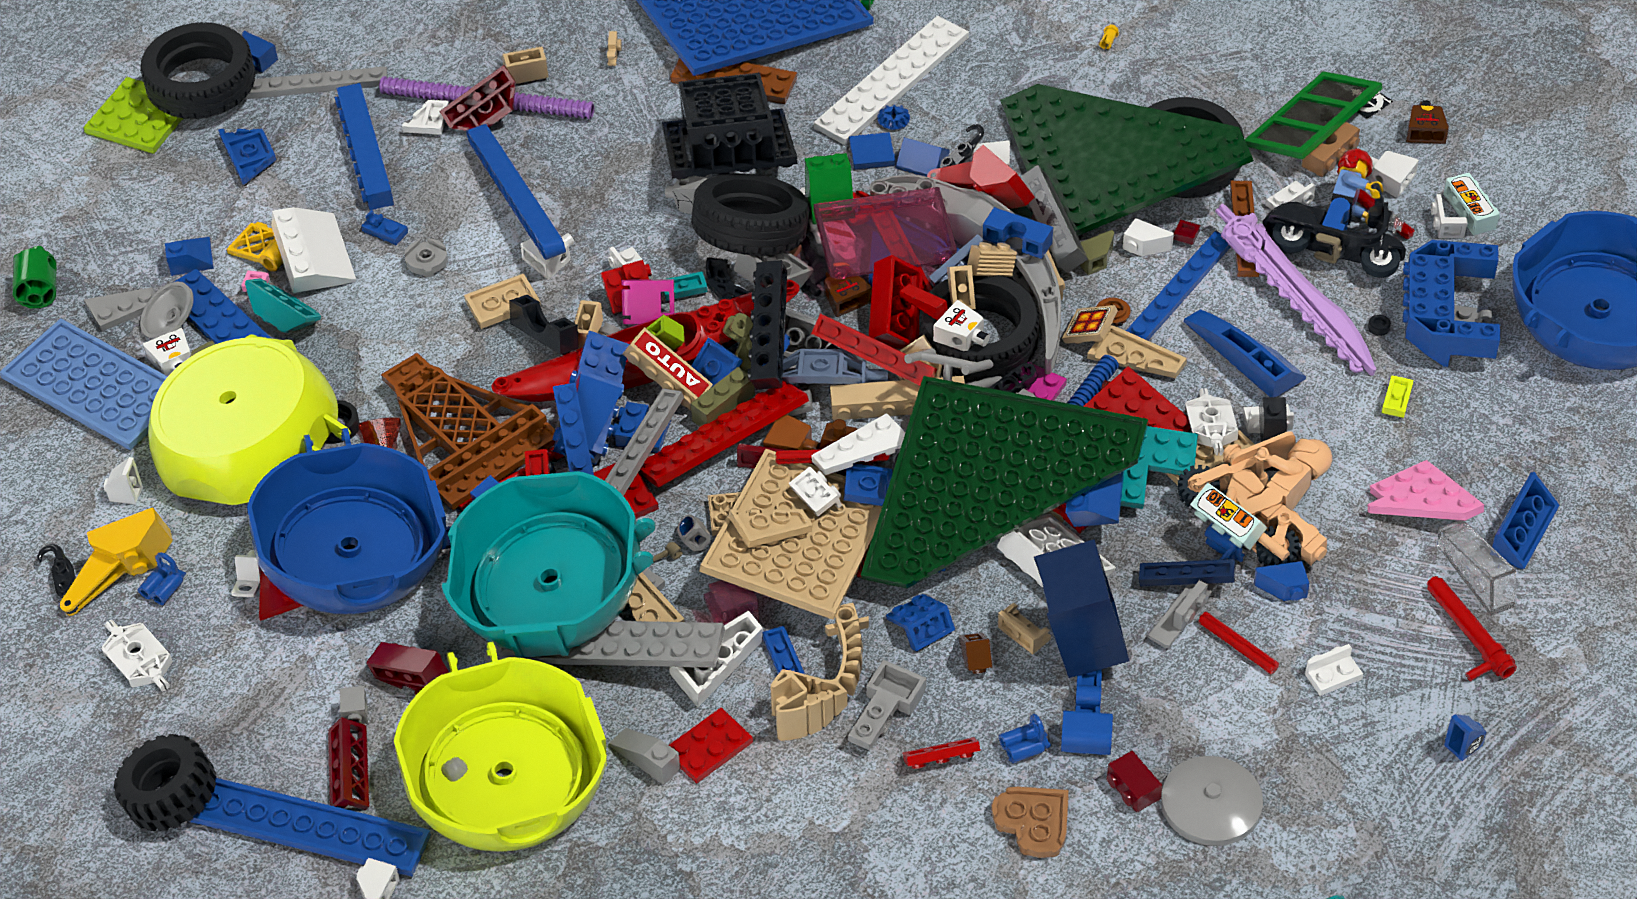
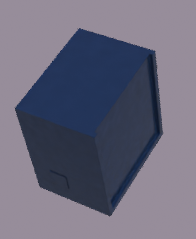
(1081, 609)

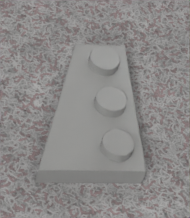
(119, 307)

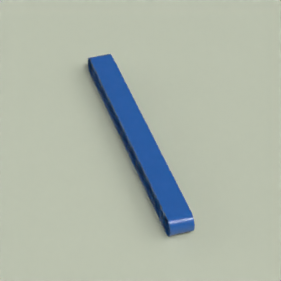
(516, 192)

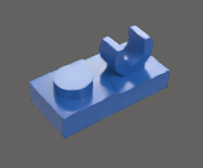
(384, 228)

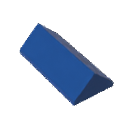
(1525, 522)

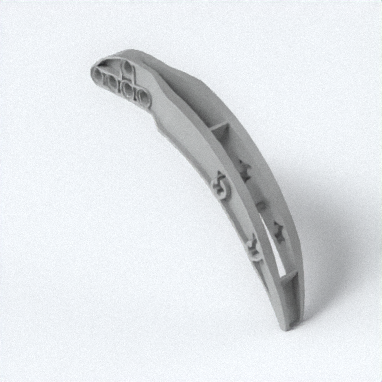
(966, 214)

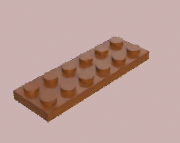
(776, 82)

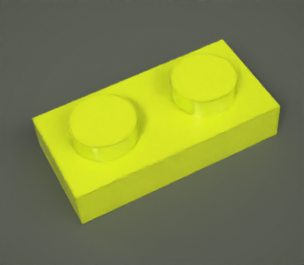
(1397, 396)

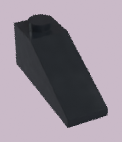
(1272, 419)

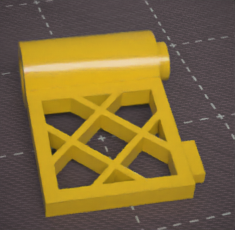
(270, 255)

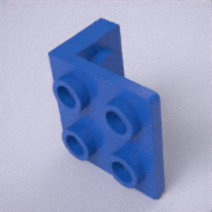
(923, 620)

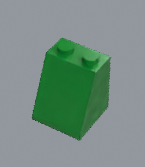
(827, 180)

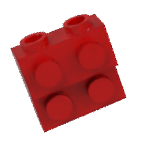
(613, 279)

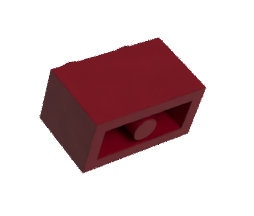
(1134, 781)

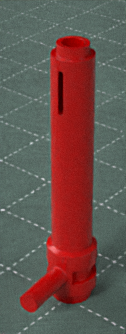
(1492, 652)

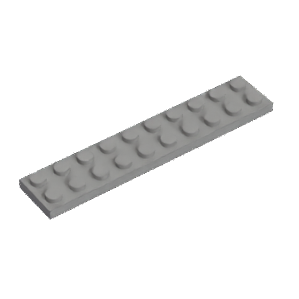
(643, 645)

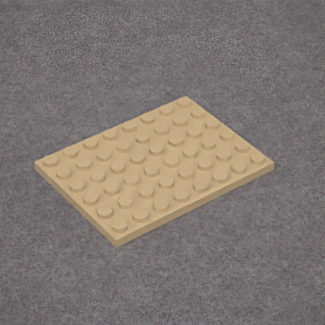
(803, 569)

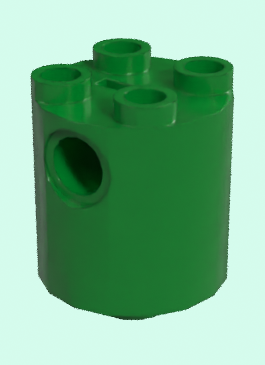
(34, 277)

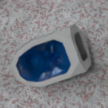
(693, 533)

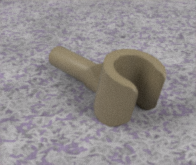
(671, 549)

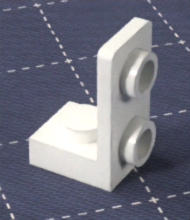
(1447, 226)

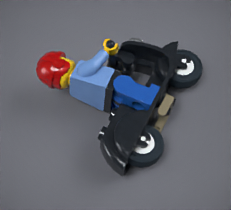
(1312, 228)

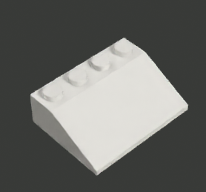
(311, 249)
(1037, 538)

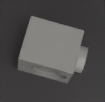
(354, 704)

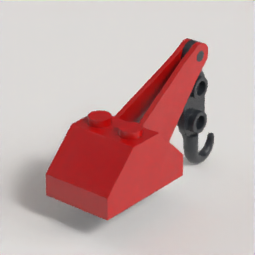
(983, 173)

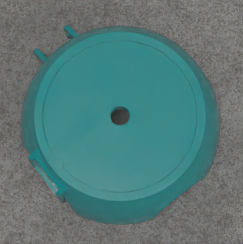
(536, 530)

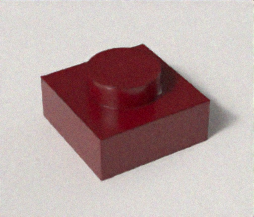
(1186, 232)

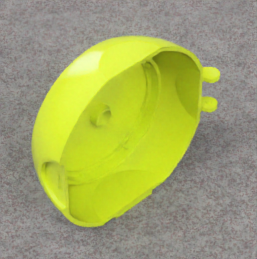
(226, 449)
(494, 719)

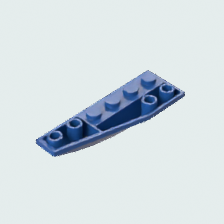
(1251, 357)

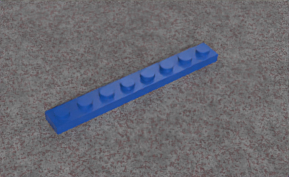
(1179, 287)

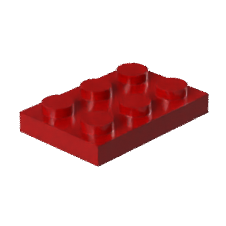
(637, 495)
(710, 744)

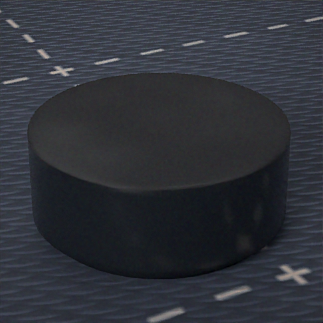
(1379, 325)

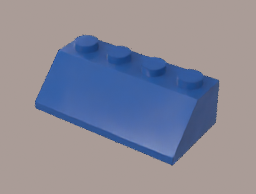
(1097, 505)

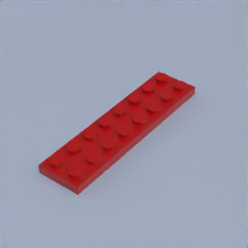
(721, 433)

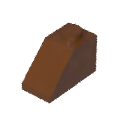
(976, 652)

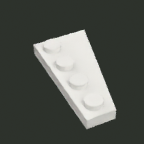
(873, 439)

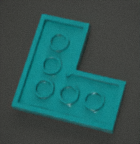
(1161, 452)

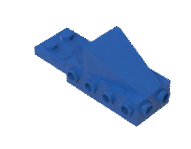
(598, 389)

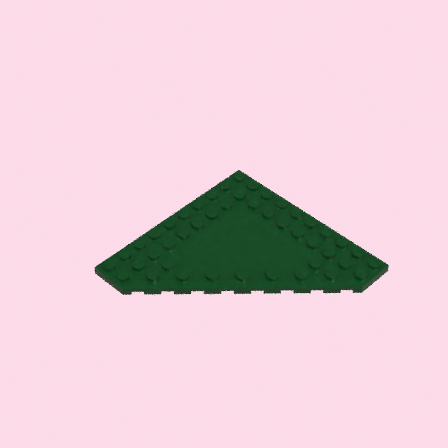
(1116, 154)
(985, 466)

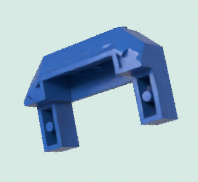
(1431, 300)

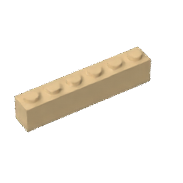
(875, 399)

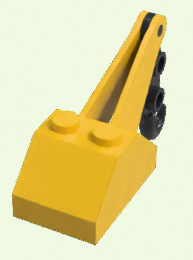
(118, 549)

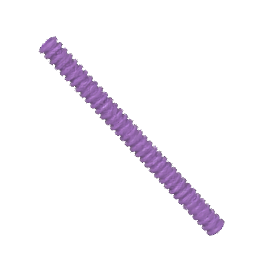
(451, 92)

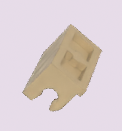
(1022, 630)

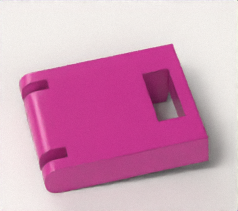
(644, 299)

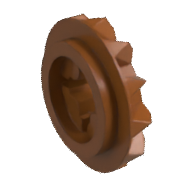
(1122, 307)

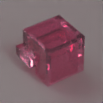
(730, 601)

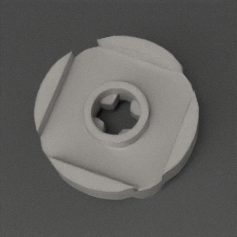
(426, 266)

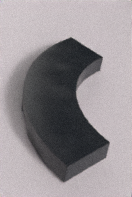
(720, 280)

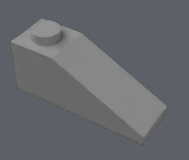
(648, 754)

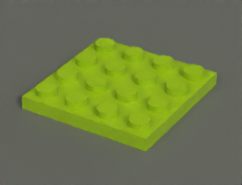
(132, 119)

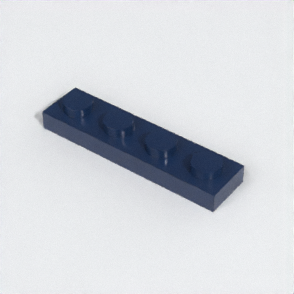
(1187, 572)

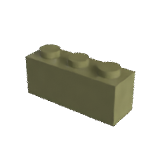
(722, 397)

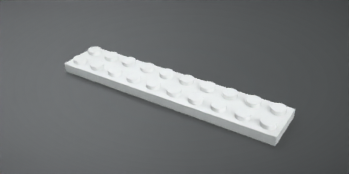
(891, 80)

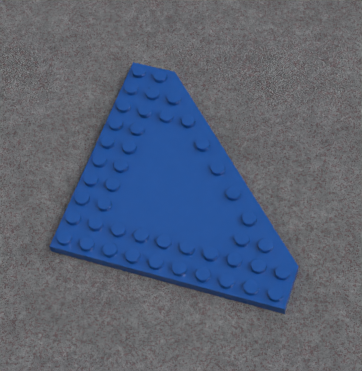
(733, 31)

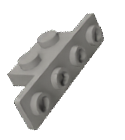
(1181, 613)

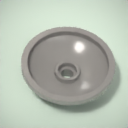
(167, 310)

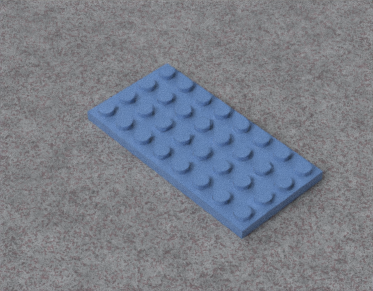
(88, 382)

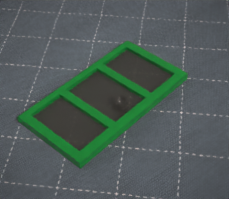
(1313, 114)

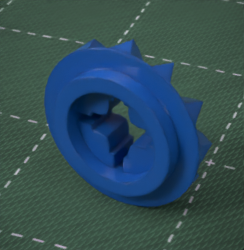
(886, 120)

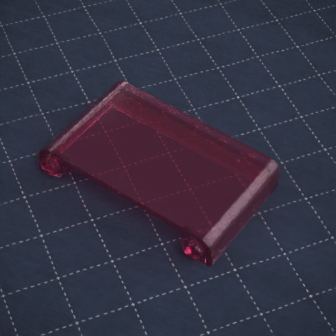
(874, 227)

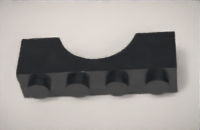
(528, 317)

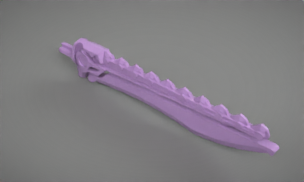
(1328, 319)

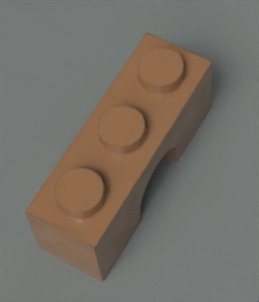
(1328, 154)

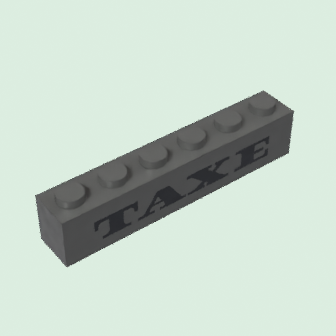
(1049, 210)

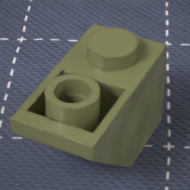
(1098, 252)

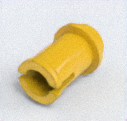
(1110, 33)

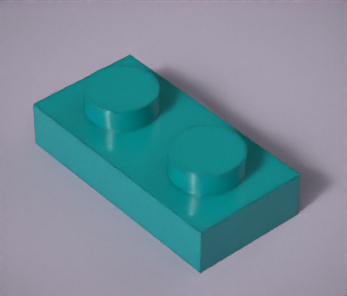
(688, 285)

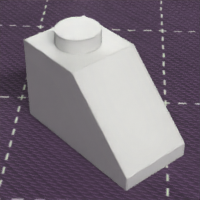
(1147, 239)
(124, 483)
(377, 879)

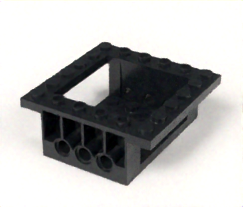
(723, 107)

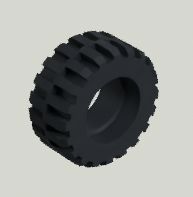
(179, 798)

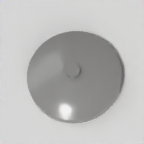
(1211, 800)

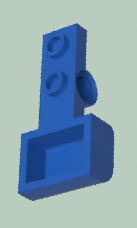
(1087, 728)

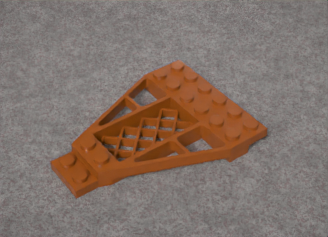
(471, 462)

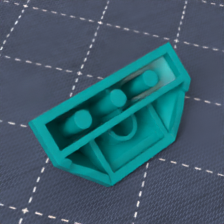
(279, 307)

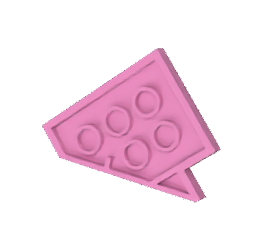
(1423, 493)

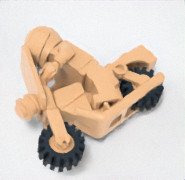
(1273, 499)

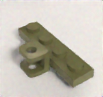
(738, 329)

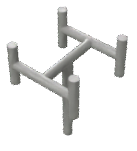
(967, 367)

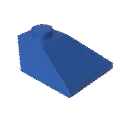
(188, 255)

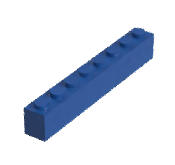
(364, 147)

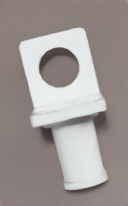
(247, 574)

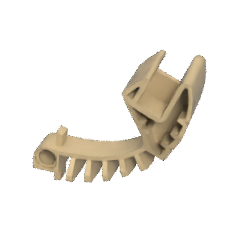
(809, 703)

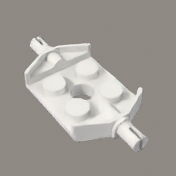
(1212, 430)
(141, 667)

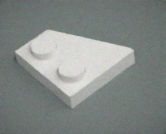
(427, 119)

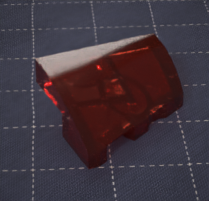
(381, 431)

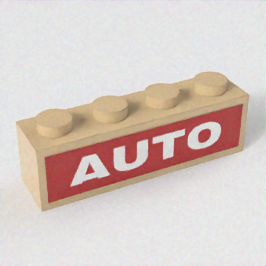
(666, 367)

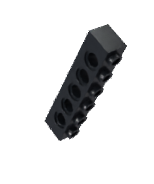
(771, 374)

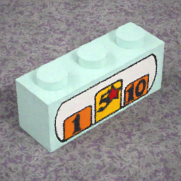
(1472, 203)
(1227, 517)

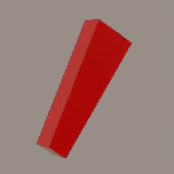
(924, 301)

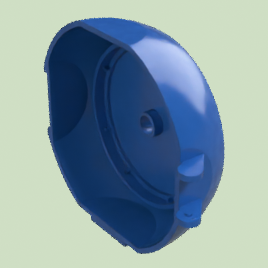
(1568, 272)
(343, 498)

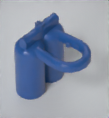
(1223, 545)
(162, 580)
(1025, 740)

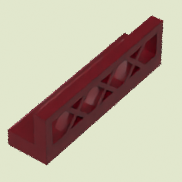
(342, 761)

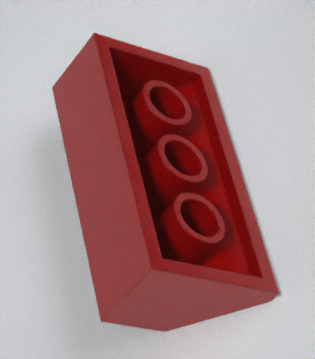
(891, 317)

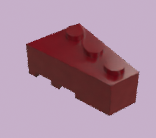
(405, 665)

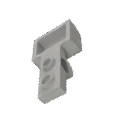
(889, 690)

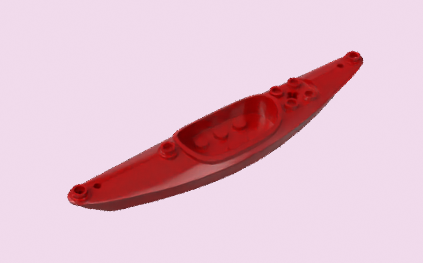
(537, 382)

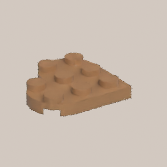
(1034, 817)

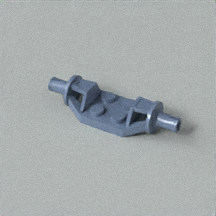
(829, 367)

